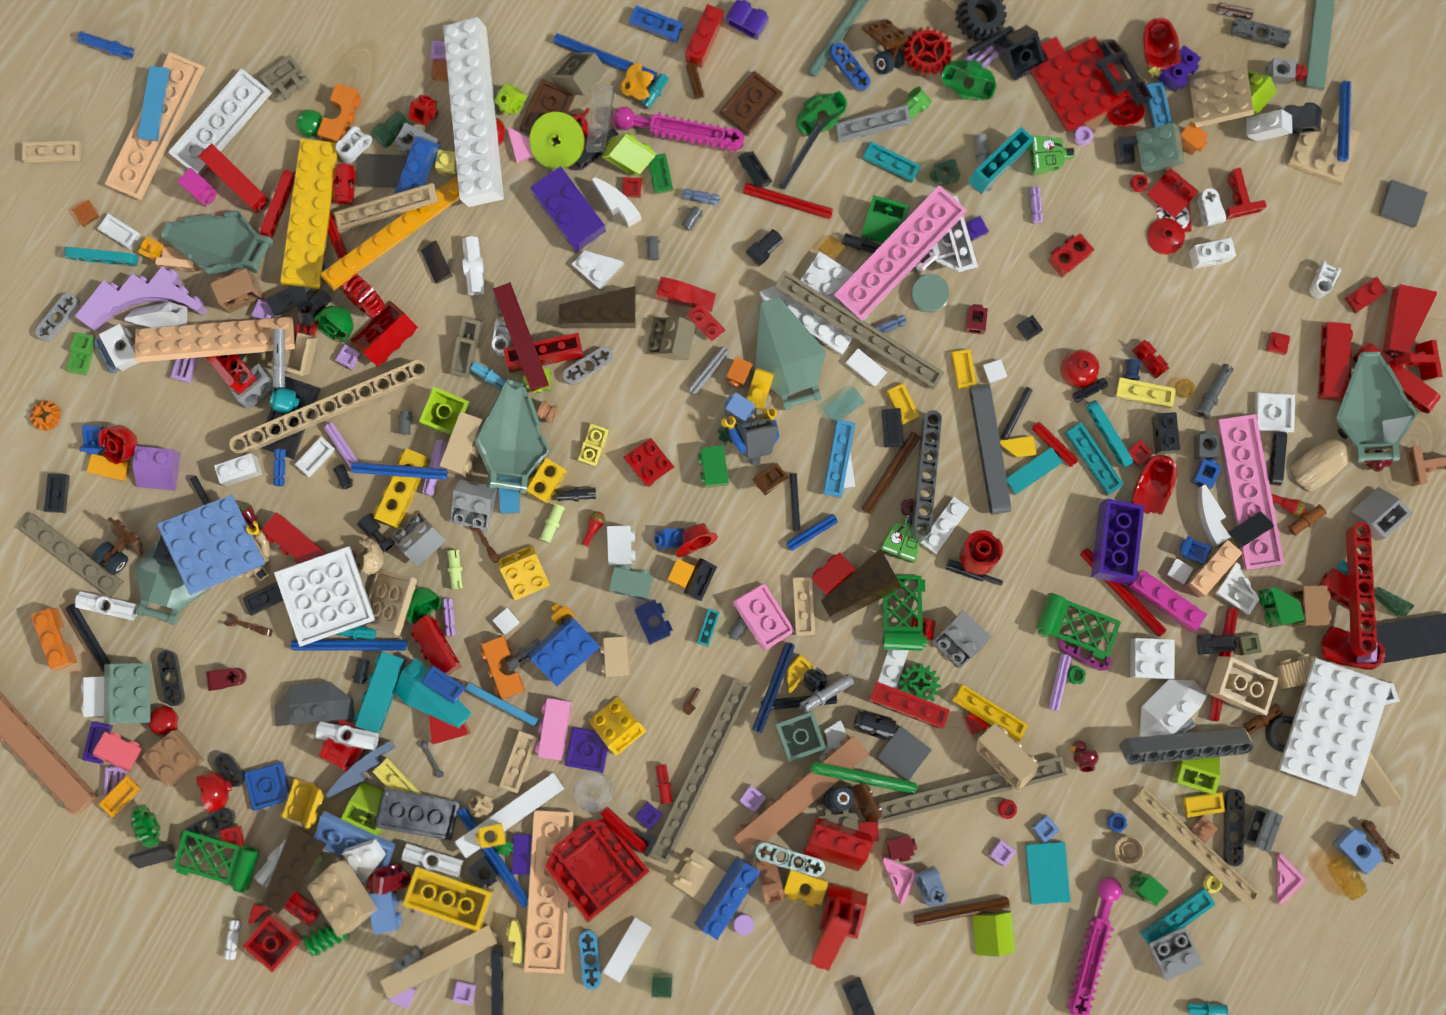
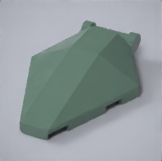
(218, 242)
(789, 352)
(1375, 409)
(511, 438)
(162, 587)

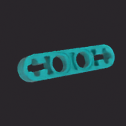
(100, 256)
(1109, 434)

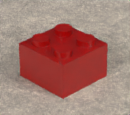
(273, 942)

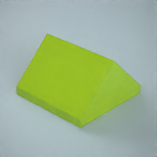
(442, 411)
(993, 934)

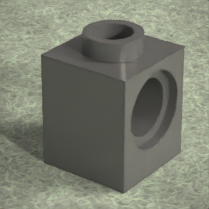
(1203, 453)

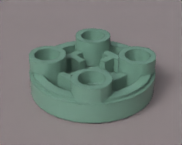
(930, 293)

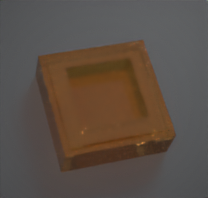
(86, 213)

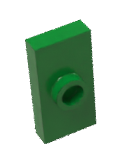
(660, 174)

